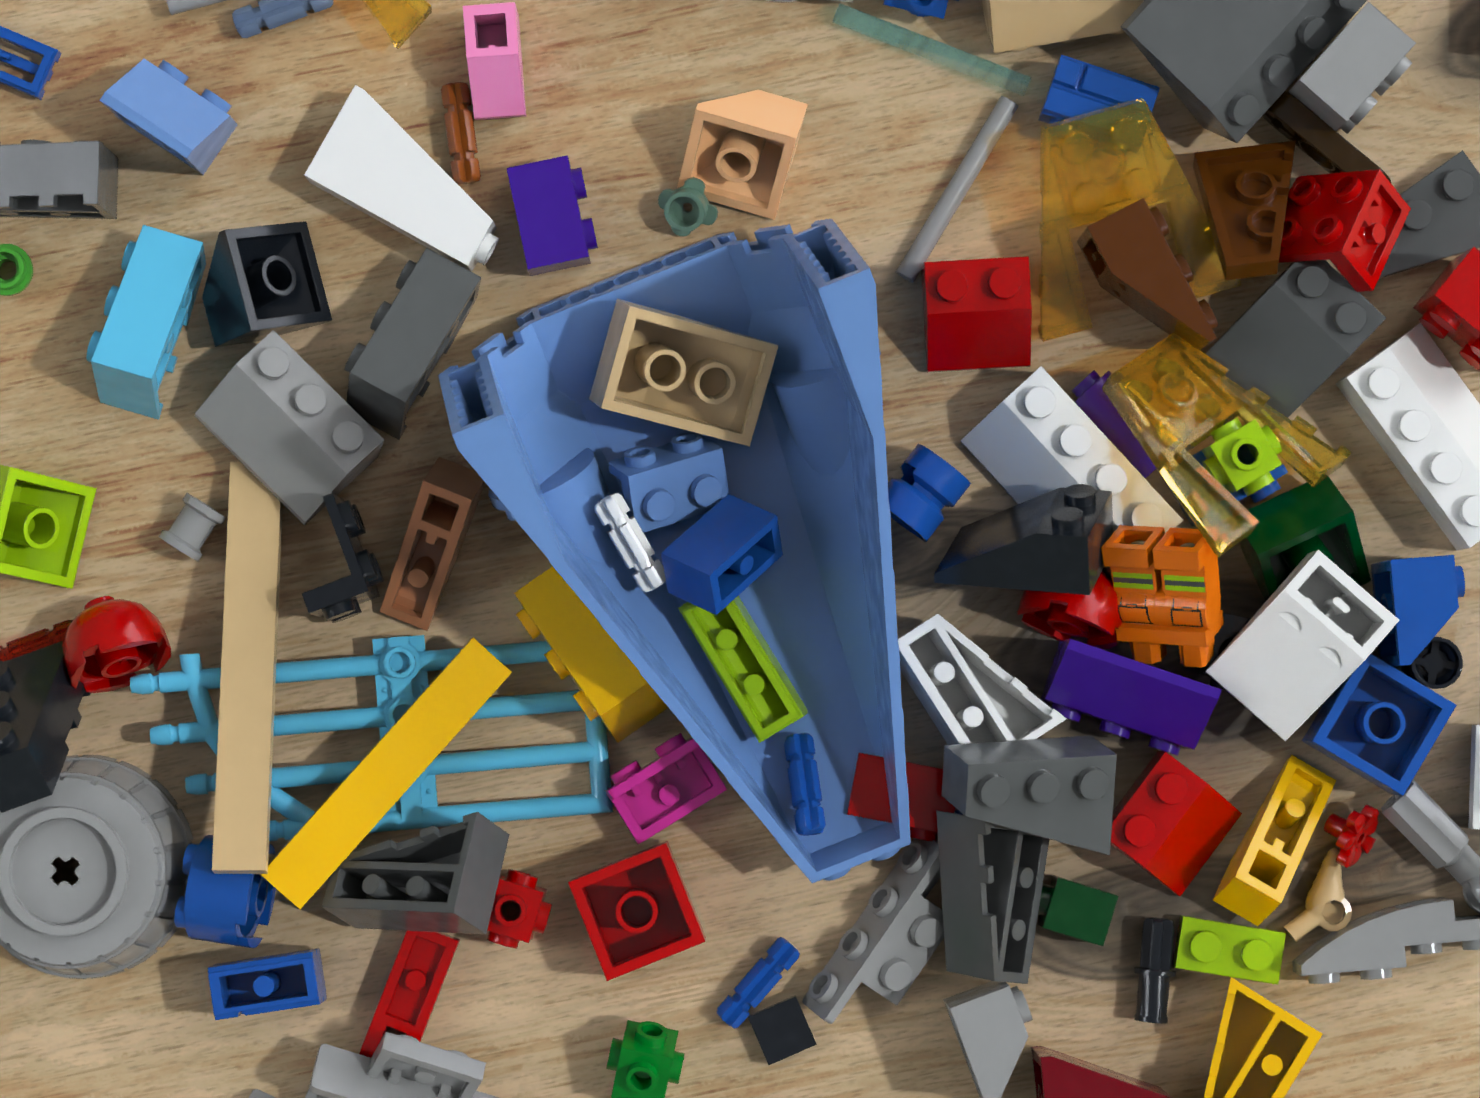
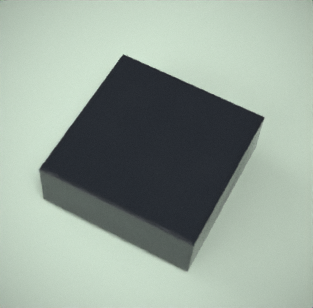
(782, 1030)

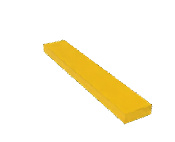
(386, 773)

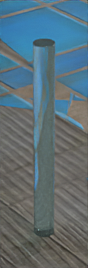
(931, 49)

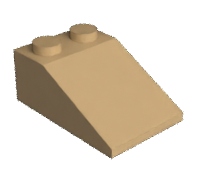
(682, 373)

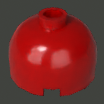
(1075, 614)
(112, 643)

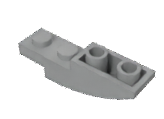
(1379, 940)

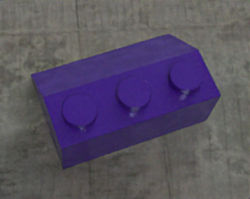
(1129, 696)

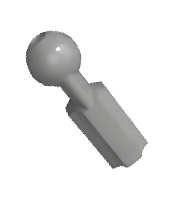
(1436, 838)

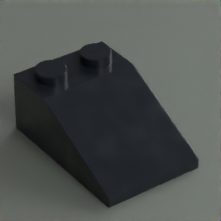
(1035, 545)

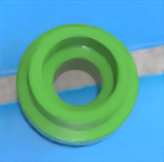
(24, 269)

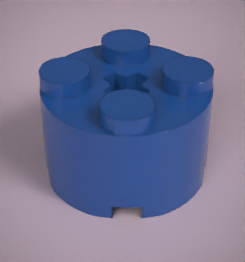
(222, 905)

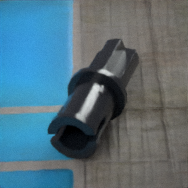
(1155, 970)

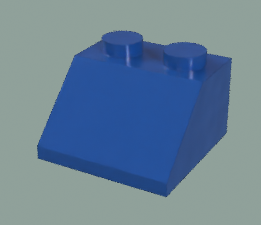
(1423, 598)

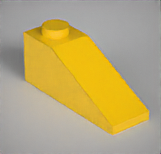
(1275, 842)

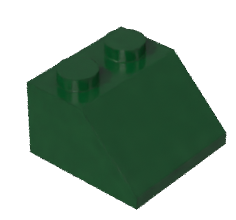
(1299, 524)

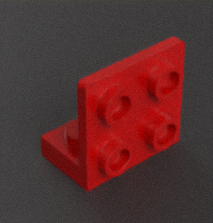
(1344, 220)

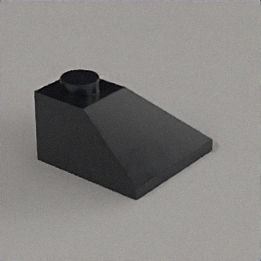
(263, 283)

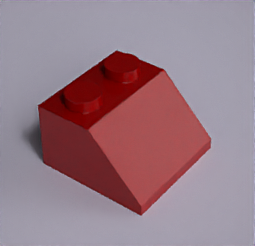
(977, 314)
(1171, 822)

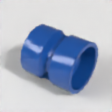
(923, 492)

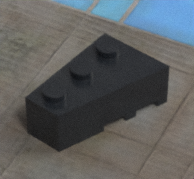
(35, 720)

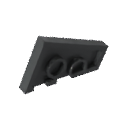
(1441, 217)

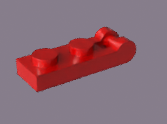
(412, 986)

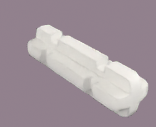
(630, 542)

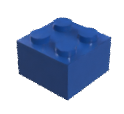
(1380, 725)

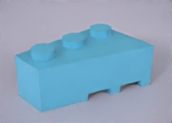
(145, 319)

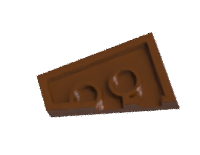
(1246, 204)

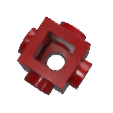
(534, 911)

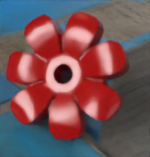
(1353, 834)

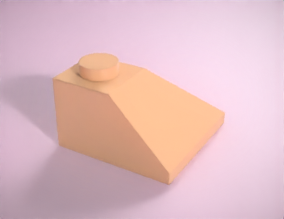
(744, 149)

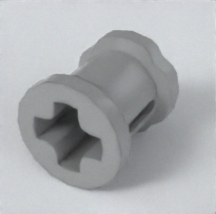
(192, 527)

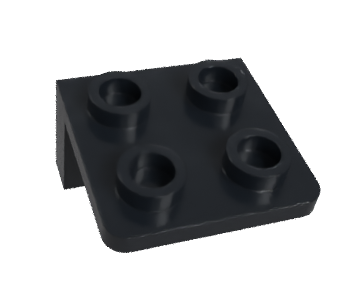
(342, 597)

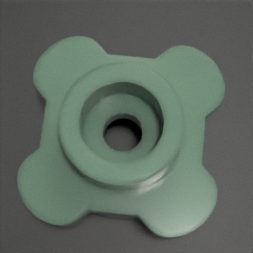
(684, 221)

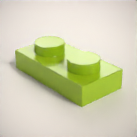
(1229, 949)

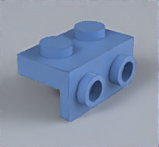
(671, 480)

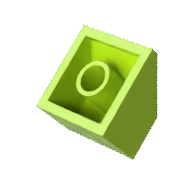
(42, 526)

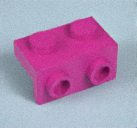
(665, 788)

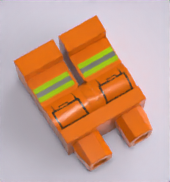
(1165, 592)

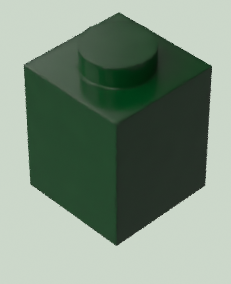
(1076, 910)

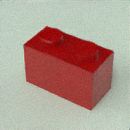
(871, 799)

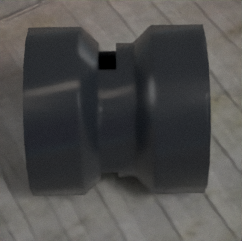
(1442, 664)

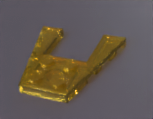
(1095, 169)
(1175, 401)

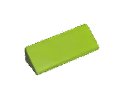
(746, 667)

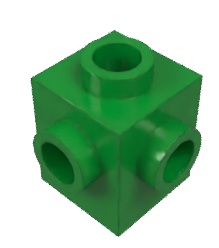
(644, 1061)

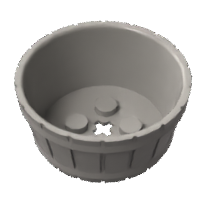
(128, 871)

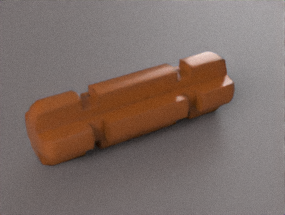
(460, 133)

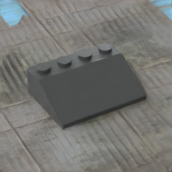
(1234, 55)

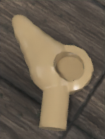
(1324, 902)

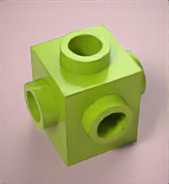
(1223, 460)

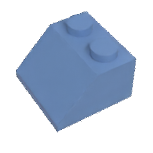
(172, 114)

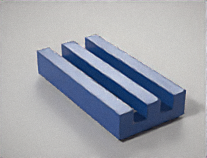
(42, 72)

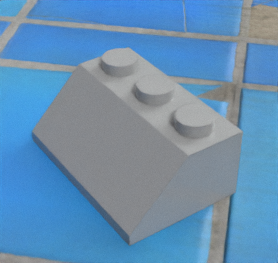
(289, 427)

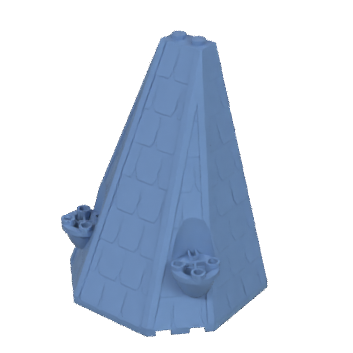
(812, 462)

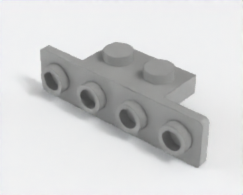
(888, 939)
(397, 1070)

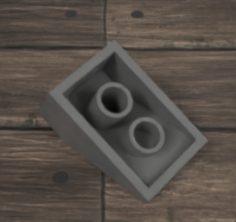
(1296, 334)

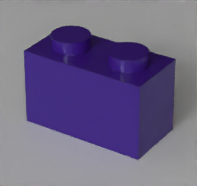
(550, 215)

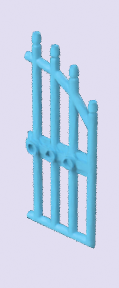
(400, 678)

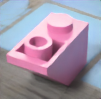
(494, 60)

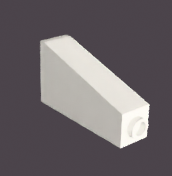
(393, 180)

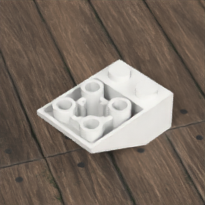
(1302, 644)

